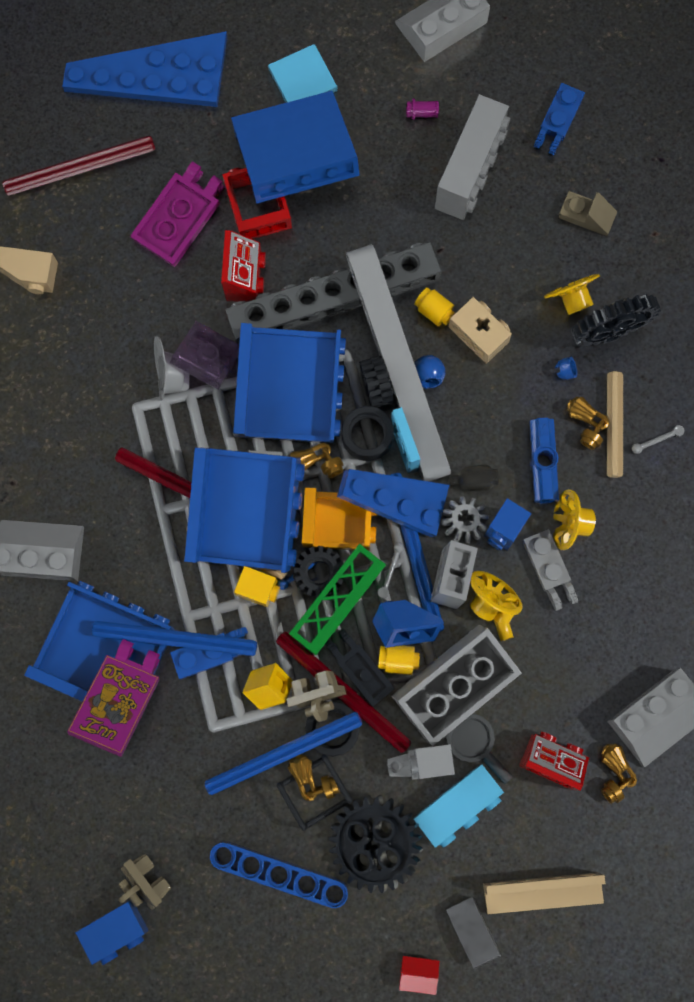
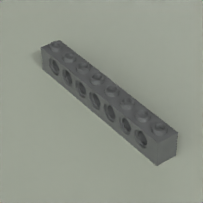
(325, 306)

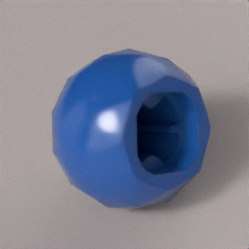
(430, 371)

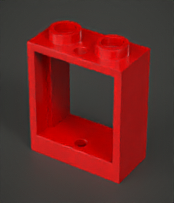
(259, 225)

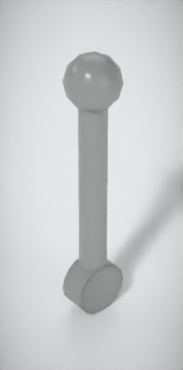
(677, 432)
(383, 591)

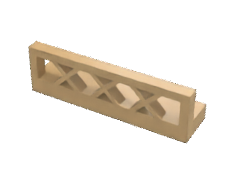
(544, 893)

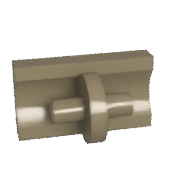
(305, 696)
(135, 874)

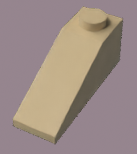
(29, 268)

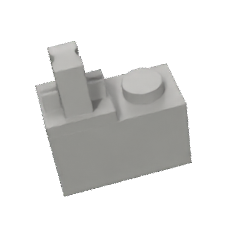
(423, 763)

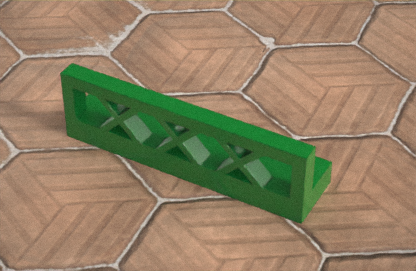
(345, 606)

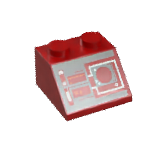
(242, 268)
(555, 762)

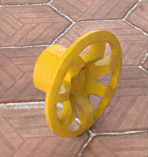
(575, 295)
(574, 520)
(490, 599)

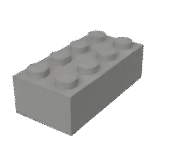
(472, 157)
(456, 684)

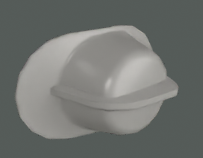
(170, 377)

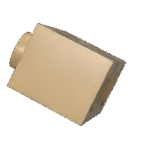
(482, 343)

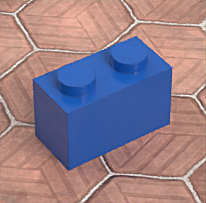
(506, 525)
(112, 932)

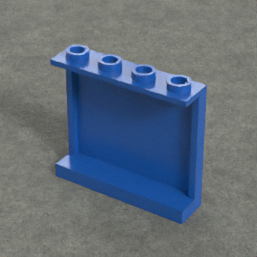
(295, 146)
(288, 384)
(244, 509)
(73, 654)

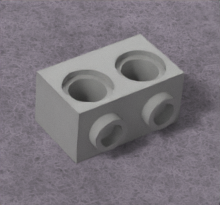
(454, 574)

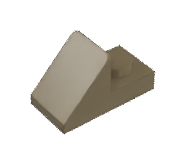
(588, 213)

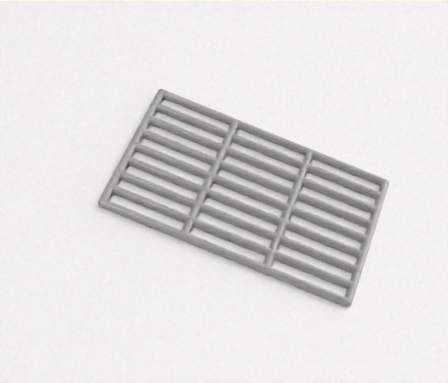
(215, 608)

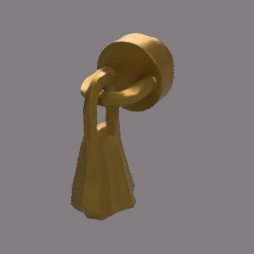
(582, 410)
(331, 467)
(615, 759)
(301, 770)

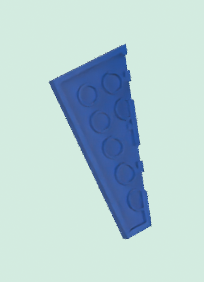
(168, 72)

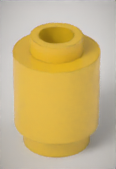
(435, 306)
(399, 659)

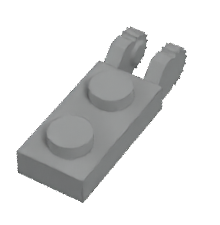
(549, 567)

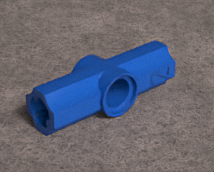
(544, 477)

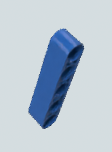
(264, 876)

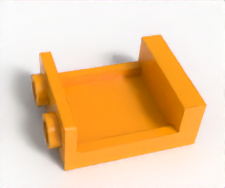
(335, 522)

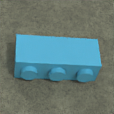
(459, 806)

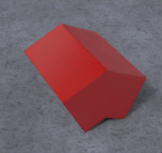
(419, 975)

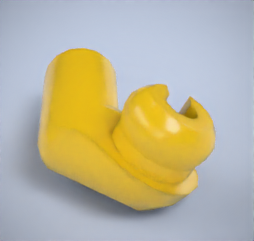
(503, 626)

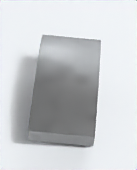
(473, 933)

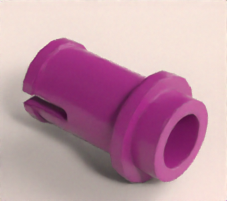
(422, 109)

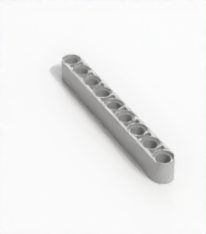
(398, 360)

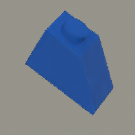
(405, 624)

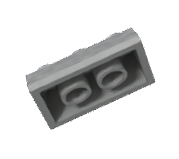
(441, 24)
(40, 550)
(657, 717)

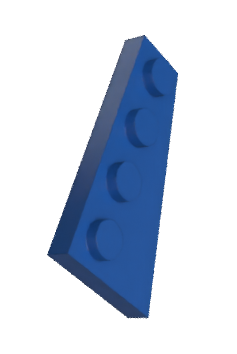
(399, 499)

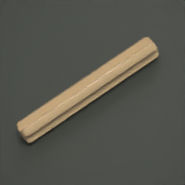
(615, 426)

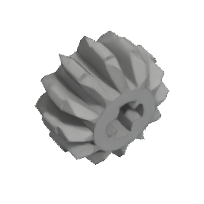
(458, 526)

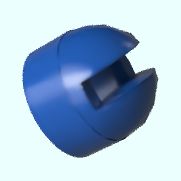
(567, 368)

